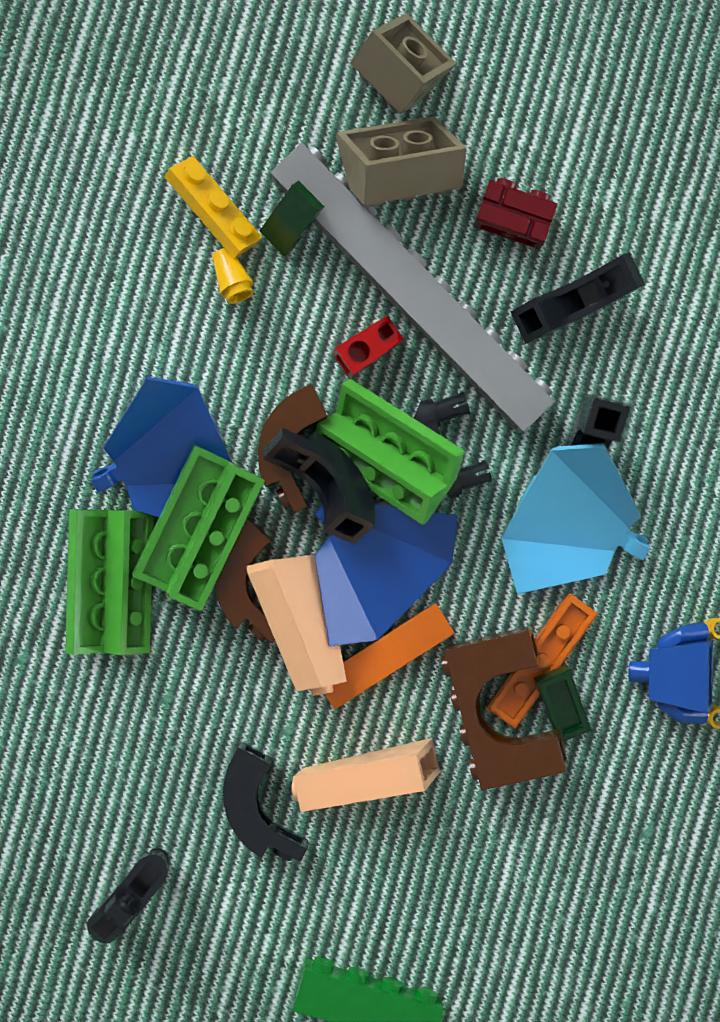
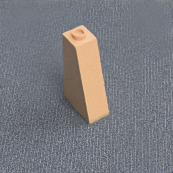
(295, 613)
(367, 776)

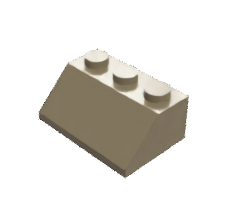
(401, 160)

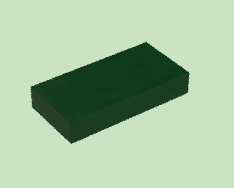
(291, 218)
(562, 703)

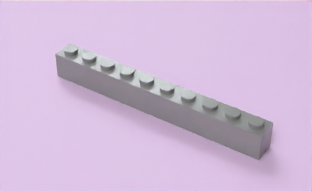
(416, 292)

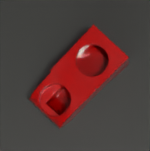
(367, 347)

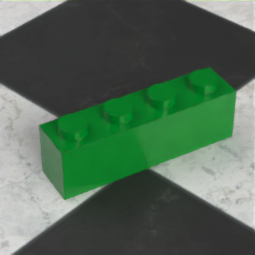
(355, 996)

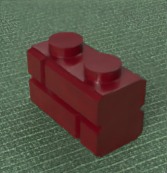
(515, 213)

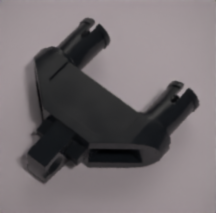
(430, 415)
(129, 897)

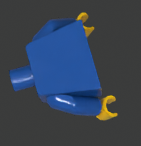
(682, 673)

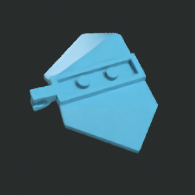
(571, 520)

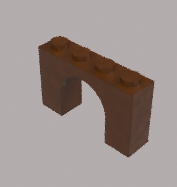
(497, 757)

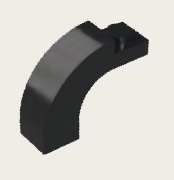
(578, 299)
(599, 422)
(334, 477)
(245, 812)

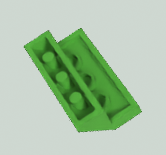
(393, 451)
(198, 527)
(104, 601)

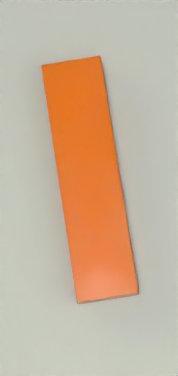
(554, 645)
(390, 653)

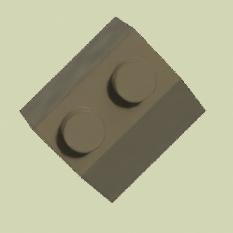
(402, 62)

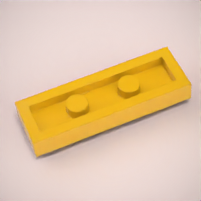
(213, 206)

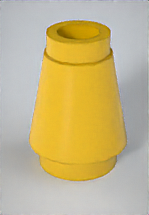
(232, 278)

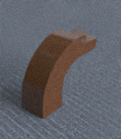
(295, 414)
(233, 586)

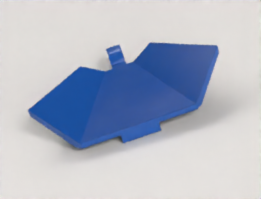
(156, 441)
(382, 574)

